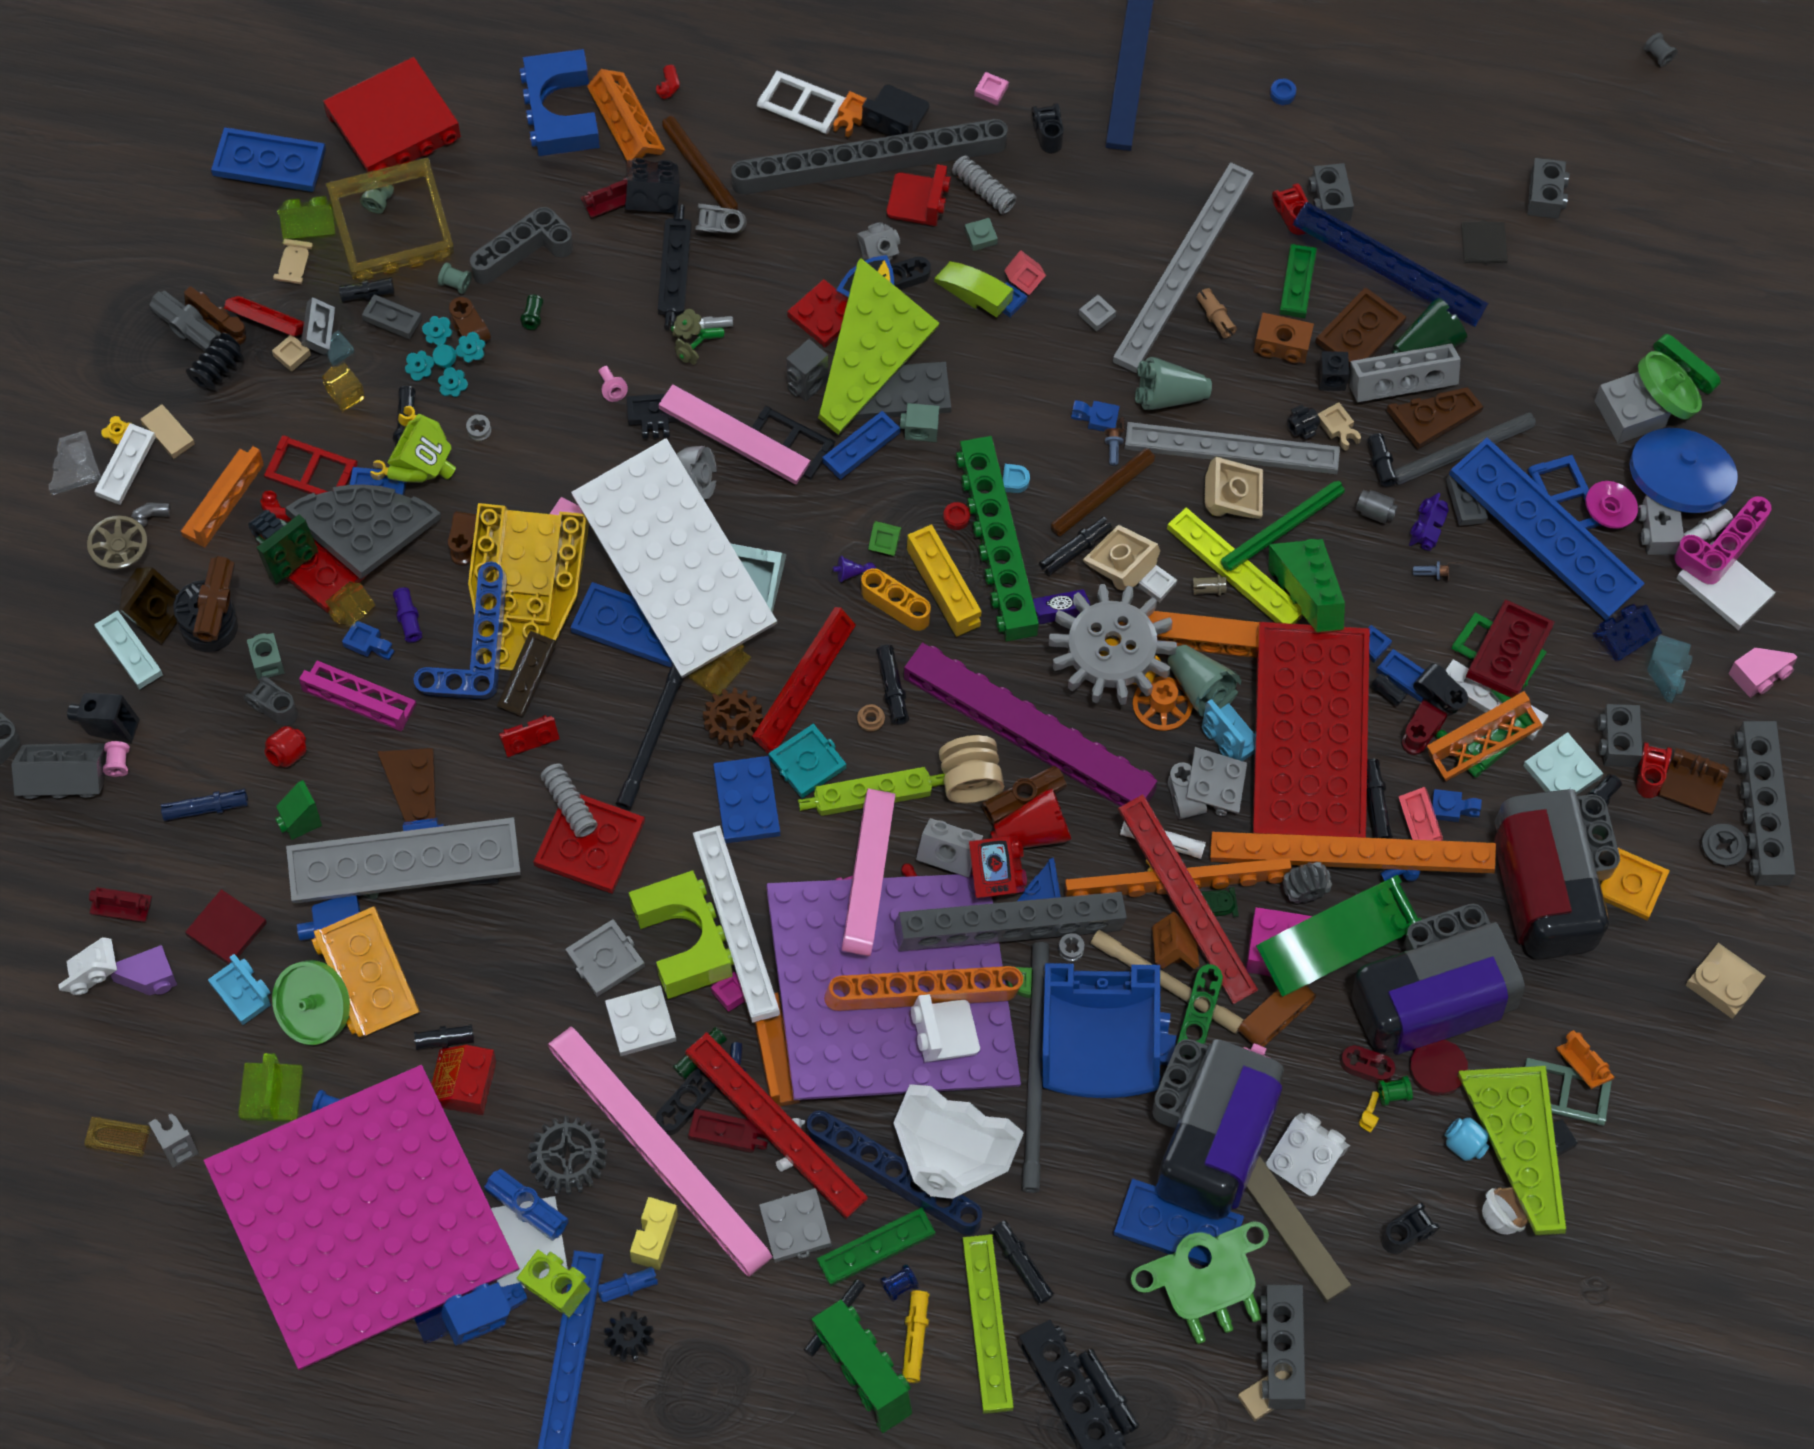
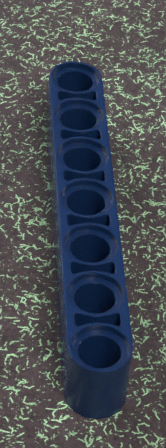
(887, 1160)

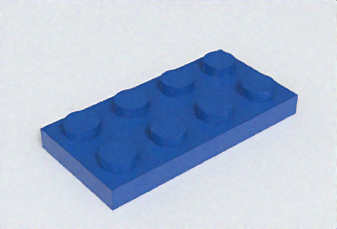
(268, 159)
(619, 623)
(1163, 1225)

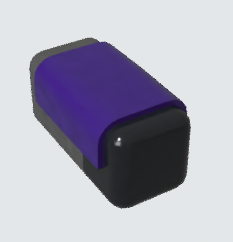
(1438, 984)
(1217, 1123)

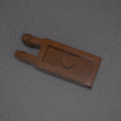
(214, 315)

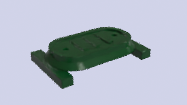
(1216, 902)

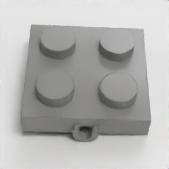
(605, 957)
(795, 1225)

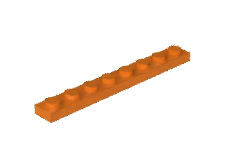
(1205, 876)

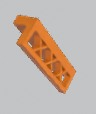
(621, 116)
(223, 496)
(1479, 727)
(775, 1058)

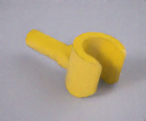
(1368, 1119)

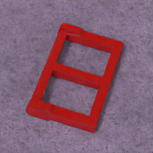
(318, 453)

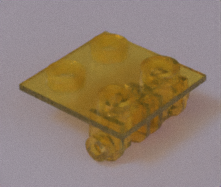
(721, 671)

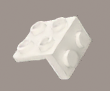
(944, 1029)
(1307, 1153)

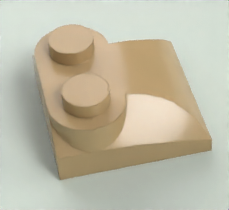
(1233, 489)
(1123, 557)
(1725, 980)

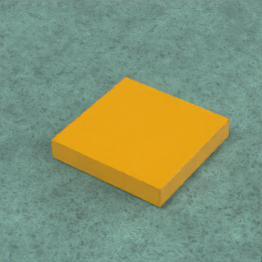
(1634, 885)

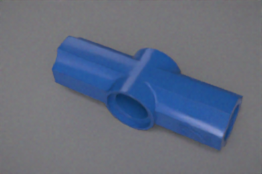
(539, 1214)

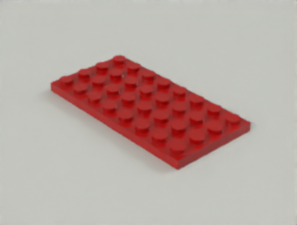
(1311, 731)

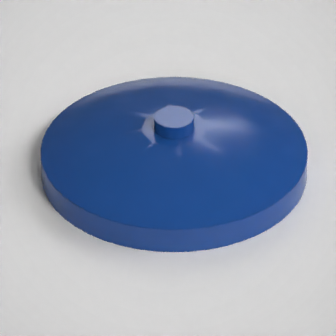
(1683, 470)

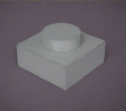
(1097, 313)

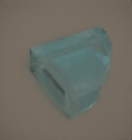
(339, 348)

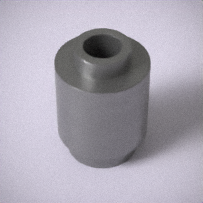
(1376, 506)

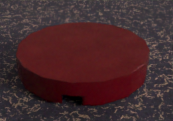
(1437, 1067)

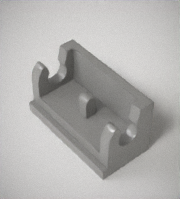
(174, 1142)

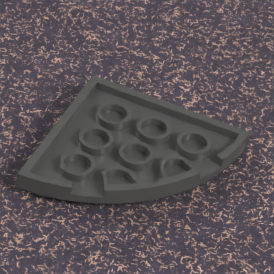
(363, 523)

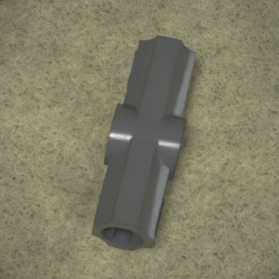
(184, 320)

